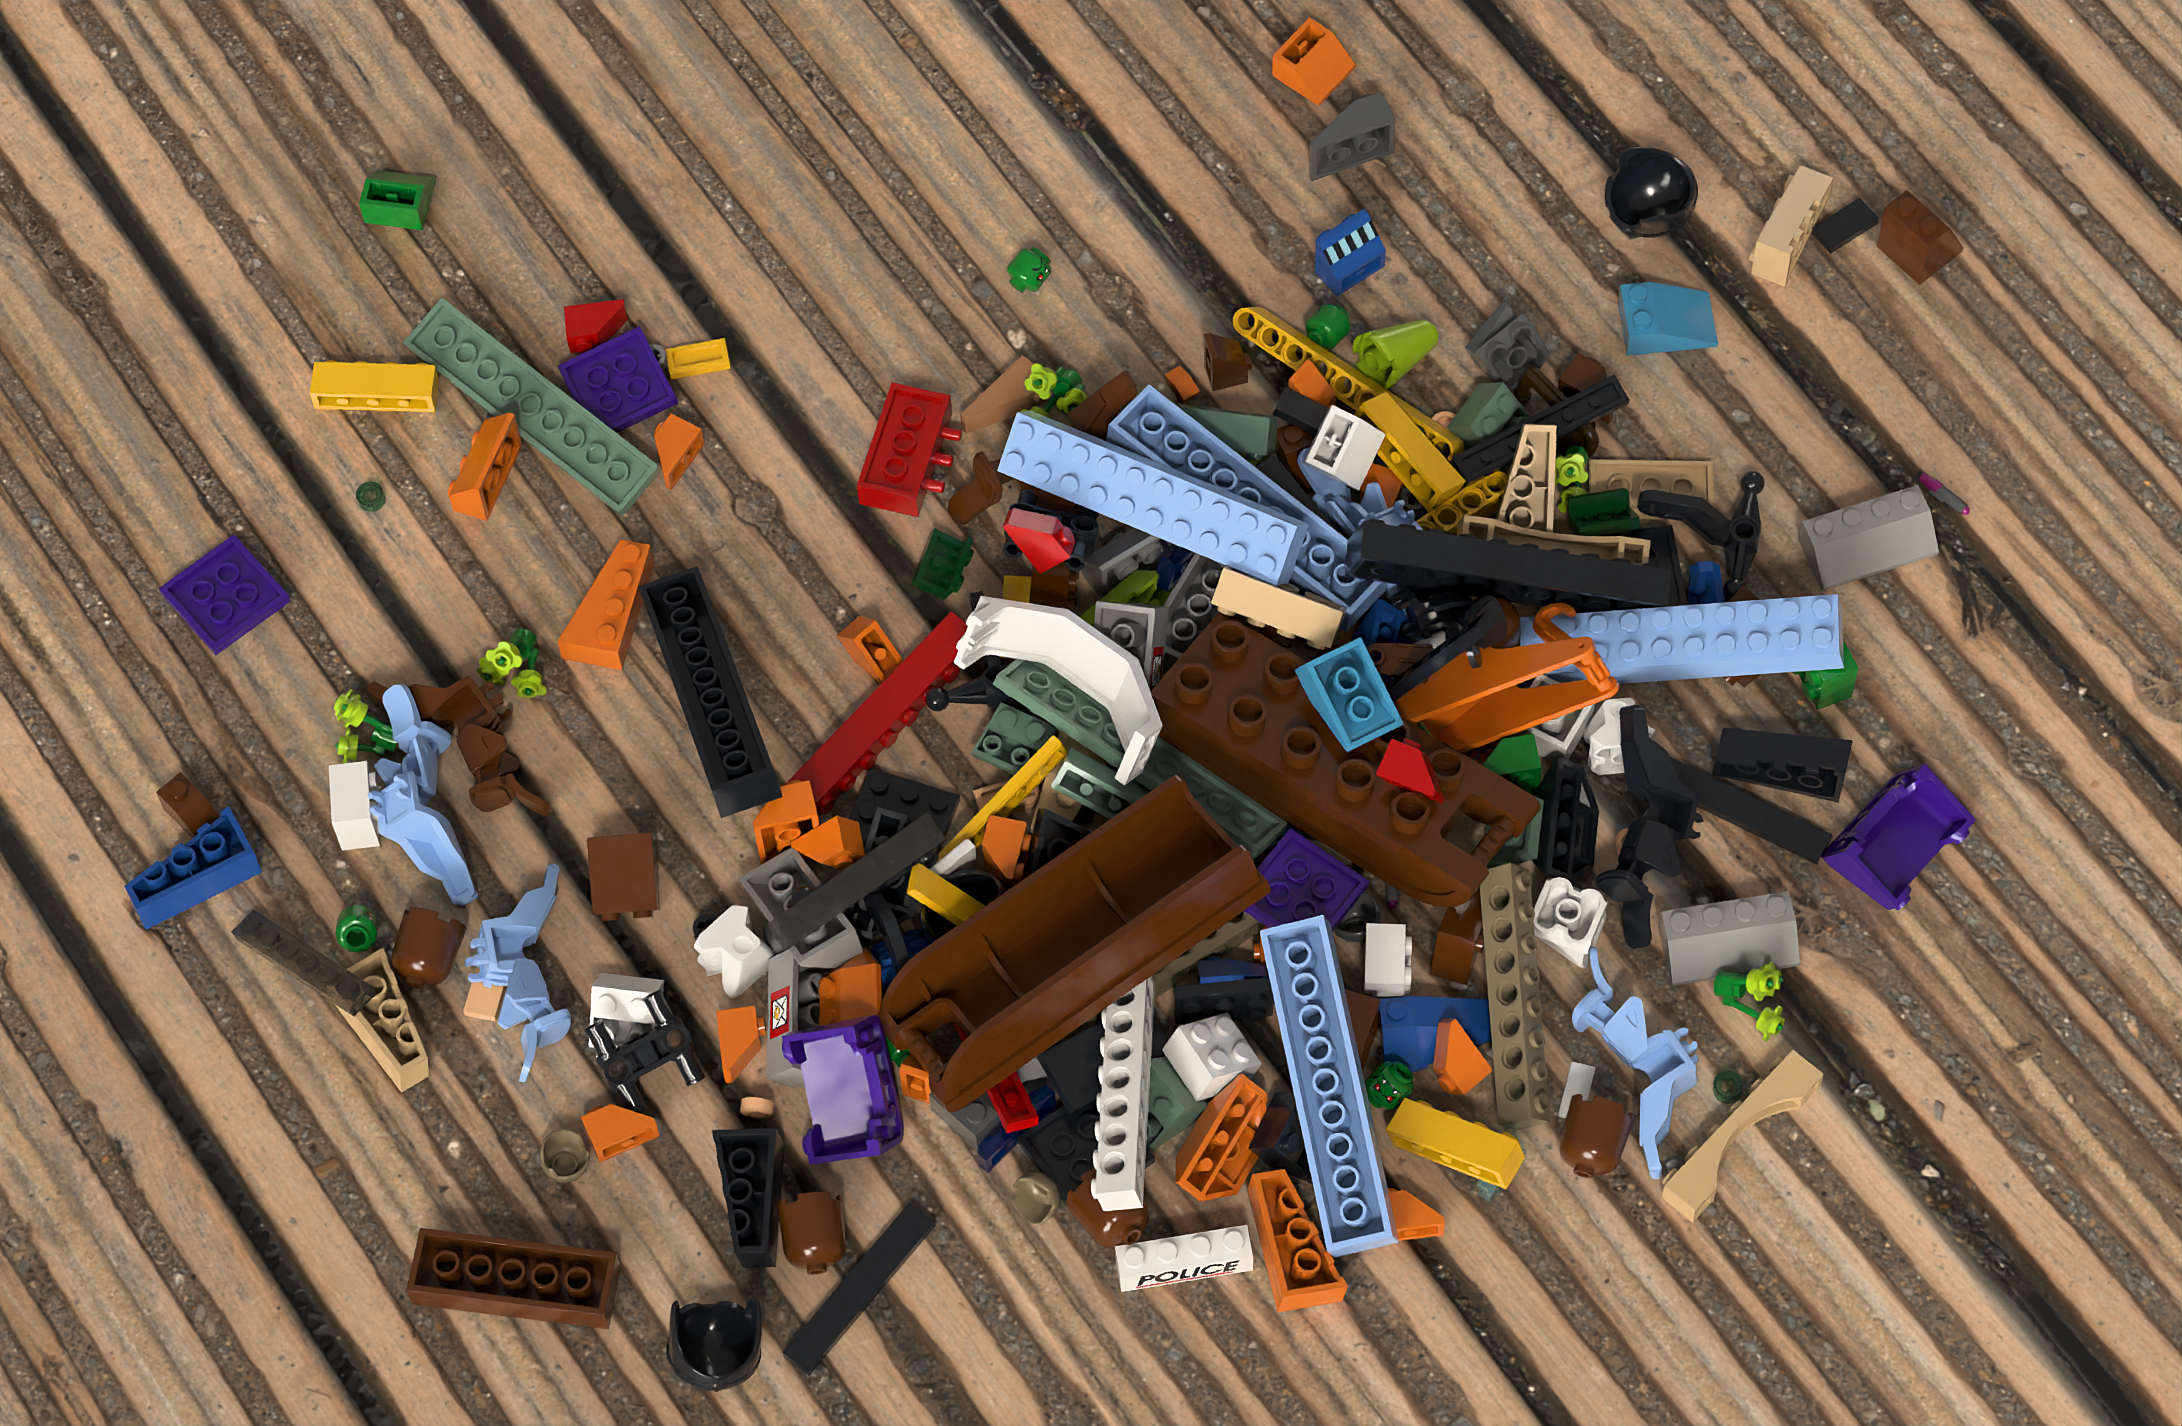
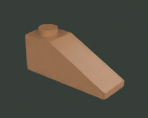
(1002, 398)

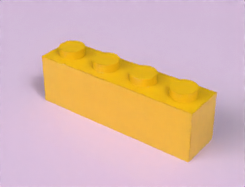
(374, 386)
(1411, 453)
(1456, 1142)

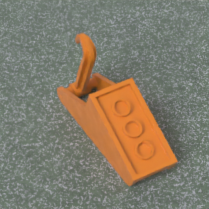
(1484, 705)

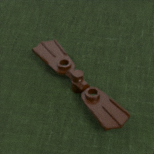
(1394, 659)

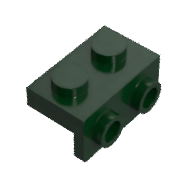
(1602, 513)
(942, 564)

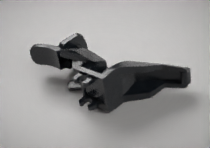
(1448, 608)
(1651, 838)

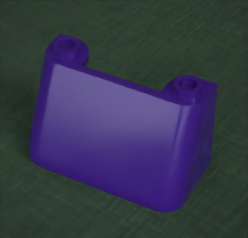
(1898, 835)
(847, 1089)

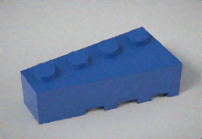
(194, 871)

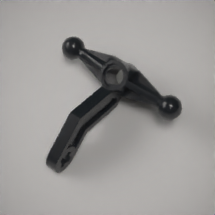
(1715, 526)
(975, 691)
(880, 910)

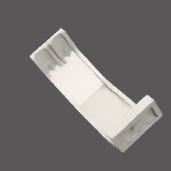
(1077, 654)

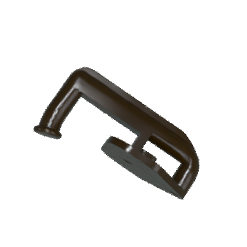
(1534, 378)

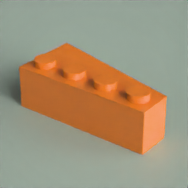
(609, 612)
(1294, 1256)

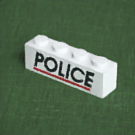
(1184, 1258)

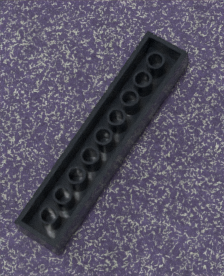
(1501, 569)
(710, 692)

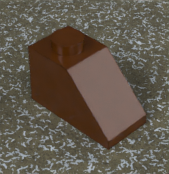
(1225, 362)
(1580, 375)
(1289, 443)
(186, 804)

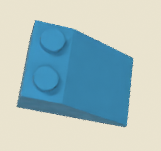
(1665, 318)
(1349, 694)

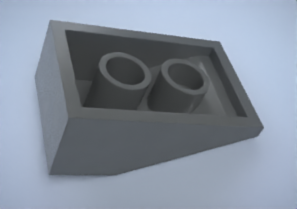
(1354, 137)
(979, 1117)

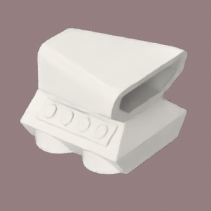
(1605, 737)
(1569, 919)
(733, 950)

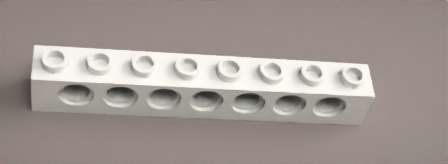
(1126, 1064)

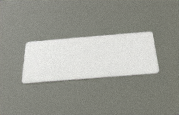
(1578, 1082)

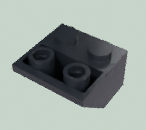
(1280, 1138)

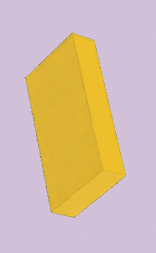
(697, 358)

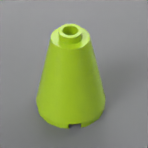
(1394, 350)

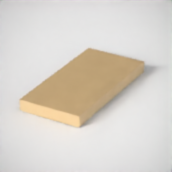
(1672, 476)

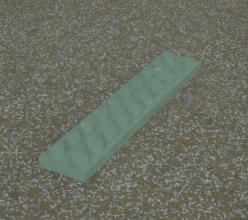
(543, 412)
(1092, 726)

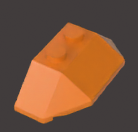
(851, 989)
(1216, 1152)

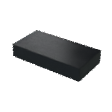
(1845, 225)

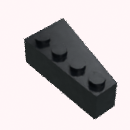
(1784, 761)
(1050, 838)
(752, 1187)

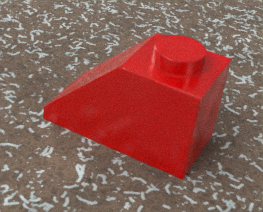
(593, 323)
(1040, 538)
(1410, 769)

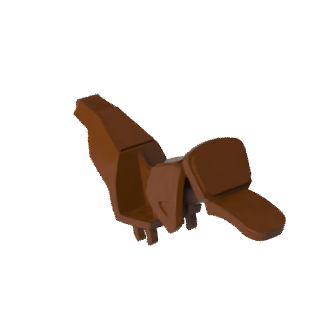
(1089, 416)
(477, 739)

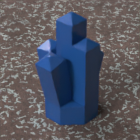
(1705, 583)

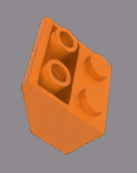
(1312, 62)
(1006, 849)

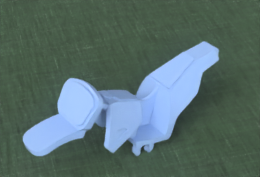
(1335, 503)
(410, 785)
(504, 964)
(1659, 1056)

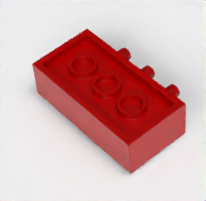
(907, 450)

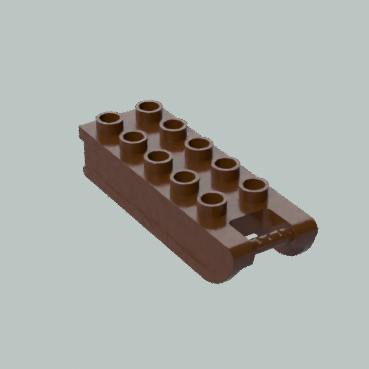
(1249, 721)
(1069, 941)

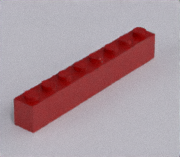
(883, 715)

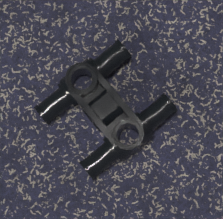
(1082, 526)
(645, 1052)

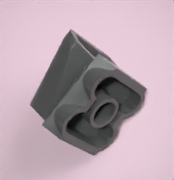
(1507, 346)

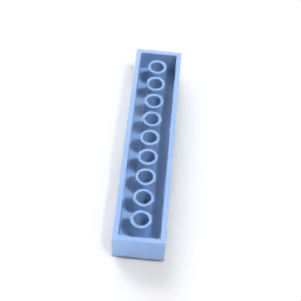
(1171, 437)
(1153, 497)
(1706, 639)
(1329, 1086)

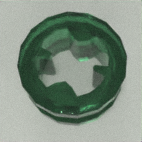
(368, 505)
(1726, 1097)

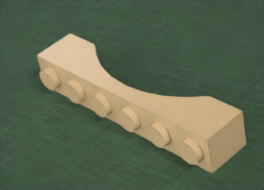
(1605, 546)
(1784, 1089)

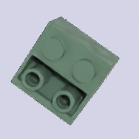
(1486, 414)
(1012, 739)
(1170, 1104)

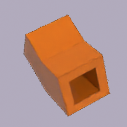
(1182, 384)

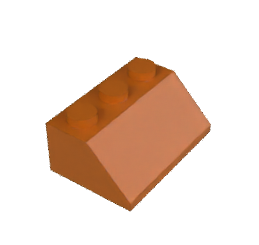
(486, 467)
(785, 820)

